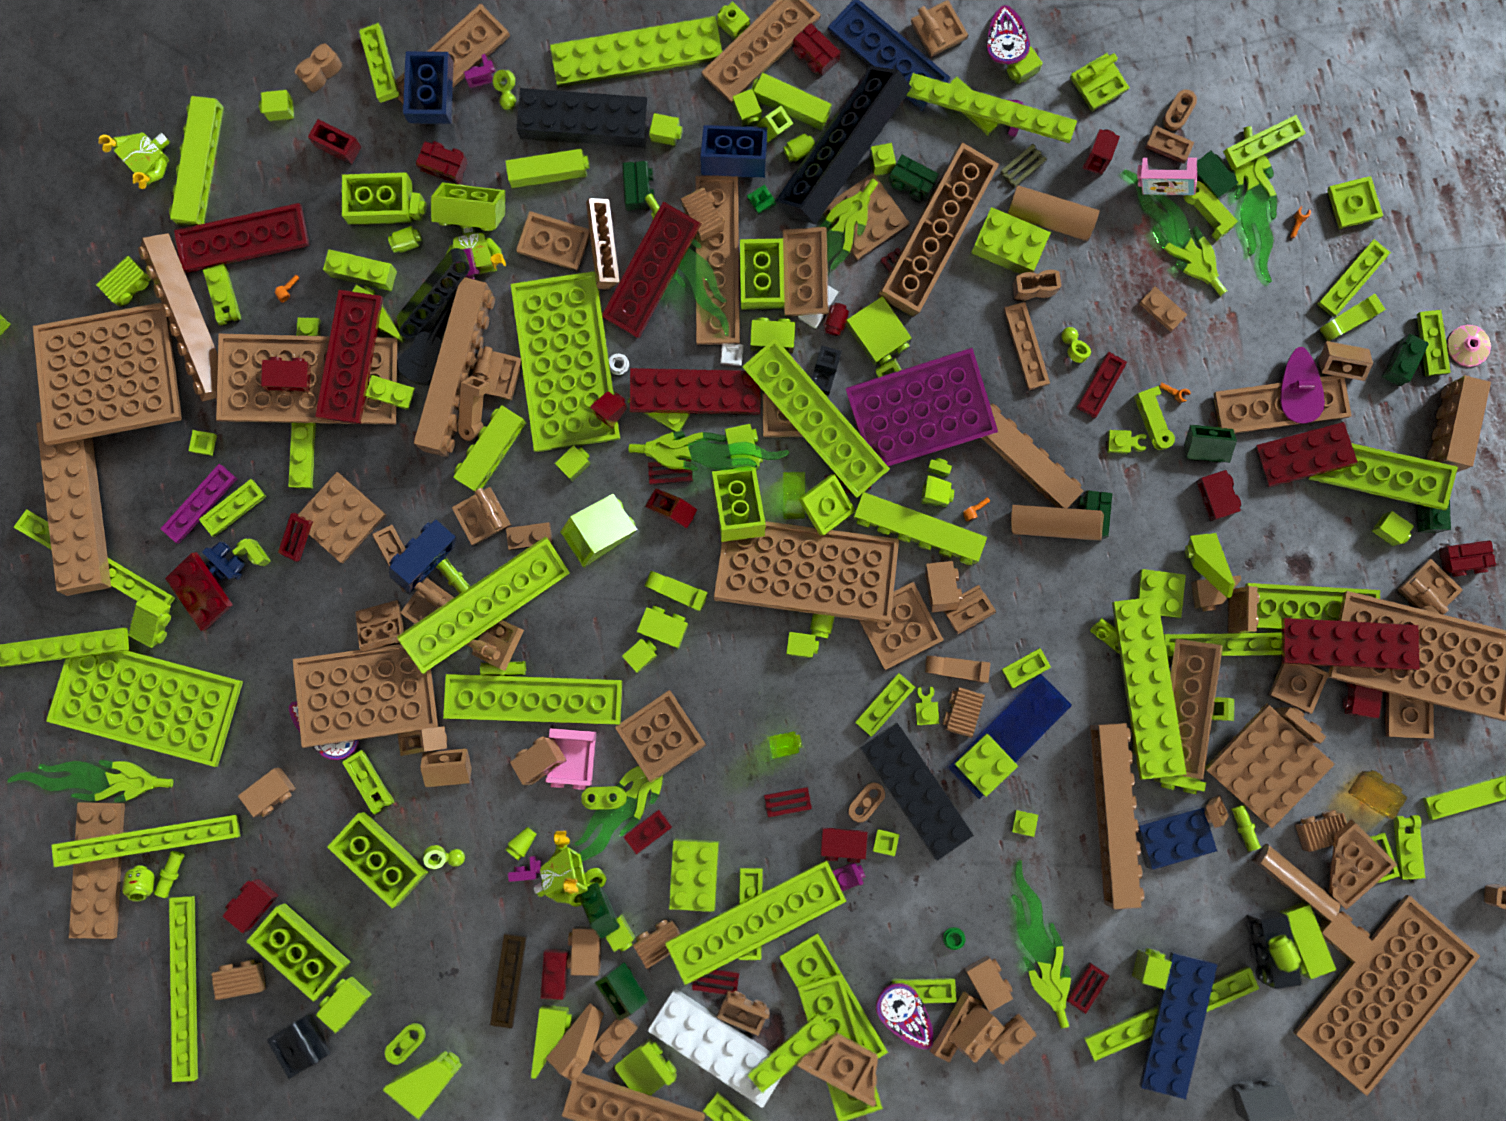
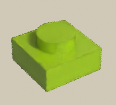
(417, 206)
(202, 443)
(939, 467)
(1024, 823)
(885, 842)

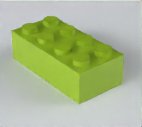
(378, 859)
(298, 951)

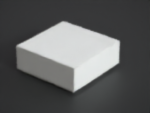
(732, 355)

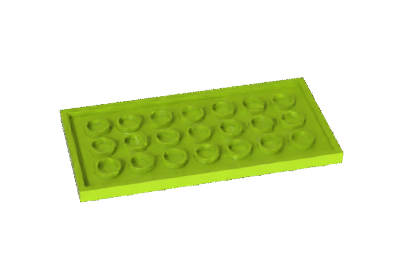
(563, 359)
(147, 704)

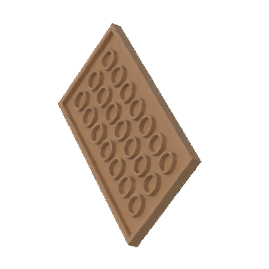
(244, 399)
(811, 572)
(1457, 657)
(1387, 996)

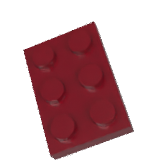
(198, 591)

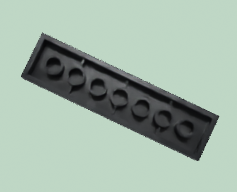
(843, 144)

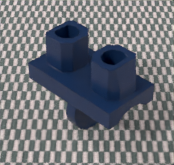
(219, 565)

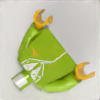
(140, 155)
(485, 250)
(563, 873)

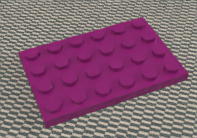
(923, 408)

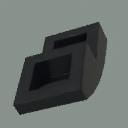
(826, 368)

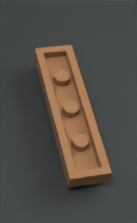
(1026, 346)

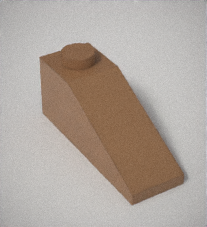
(575, 1047)

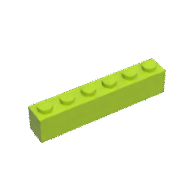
(196, 161)
(919, 528)

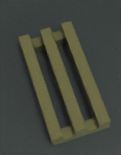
(1036, 154)

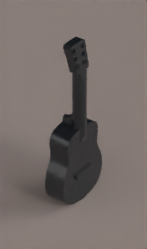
(420, 359)

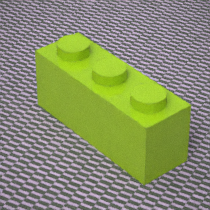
(360, 270)
(1309, 941)

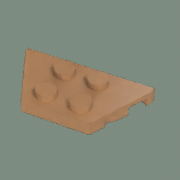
(844, 1066)

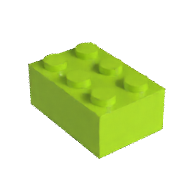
(376, 198)
(468, 206)
(1010, 242)
(762, 274)
(738, 504)
(694, 875)

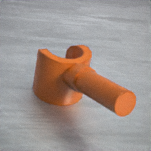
(1300, 218)
(281, 291)
(1177, 393)
(970, 513)

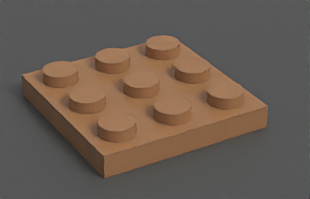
(883, 220)
(341, 517)
(909, 629)
(660, 736)

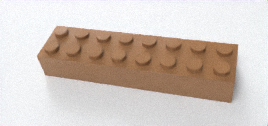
(938, 230)
(453, 366)
(74, 516)
(1116, 816)

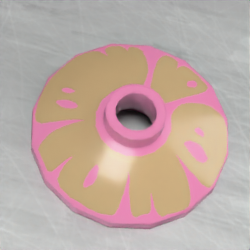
(1461, 350)

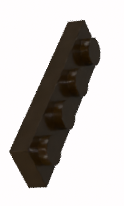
(508, 980)

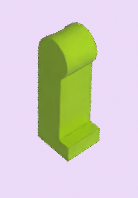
(1212, 210)
(1352, 318)
(1153, 418)
(677, 590)

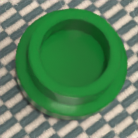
(954, 938)

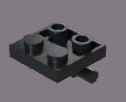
(298, 1046)

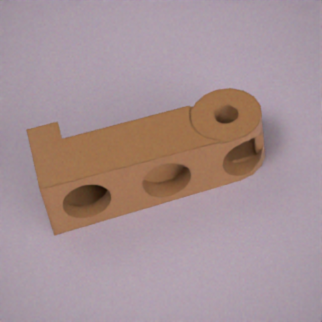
(470, 407)
(958, 668)

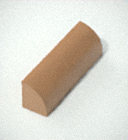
(1053, 213)
(602, 243)
(1057, 522)
(1297, 883)

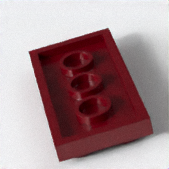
(1306, 454)

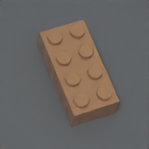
(1459, 422)

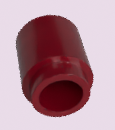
(836, 319)

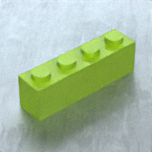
(489, 449)

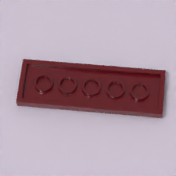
(241, 237)
(651, 269)
(349, 357)
(693, 391)
(1350, 644)

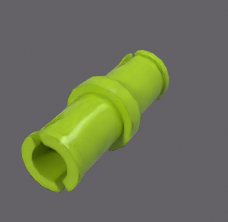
(453, 576)
(513, 668)
(1246, 828)
(169, 874)

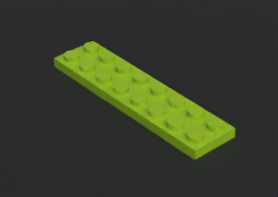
(636, 51)
(816, 417)
(483, 605)
(1148, 688)
(533, 699)
(755, 922)

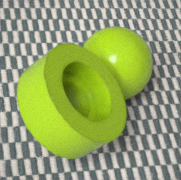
(507, 100)
(1078, 350)
(454, 857)

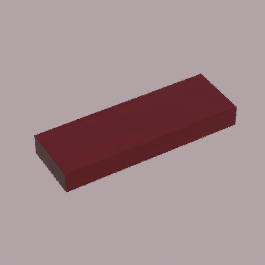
(1101, 385)

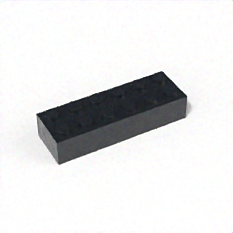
(583, 117)
(916, 791)

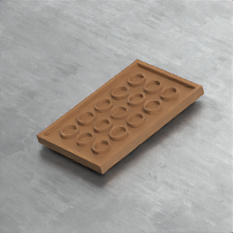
(362, 695)

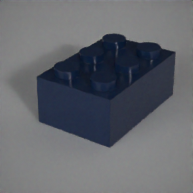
(428, 87)
(734, 151)
(421, 556)
(1175, 837)

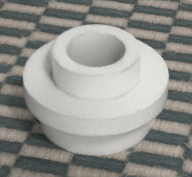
(618, 358)

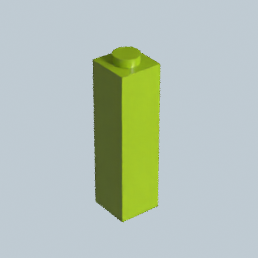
(793, 100)
(547, 168)

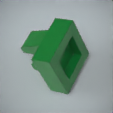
(761, 199)

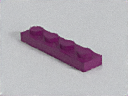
(198, 503)

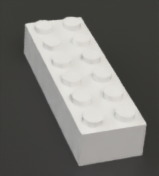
(711, 1044)

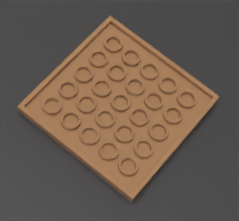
(106, 374)

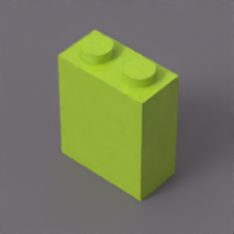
(879, 332)

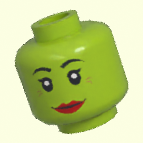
(138, 883)

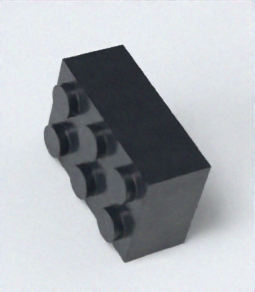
(1263, 928)

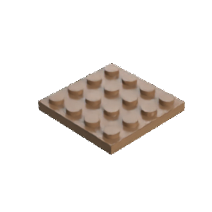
(1269, 766)

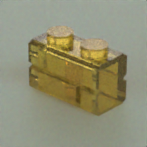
(1377, 794)

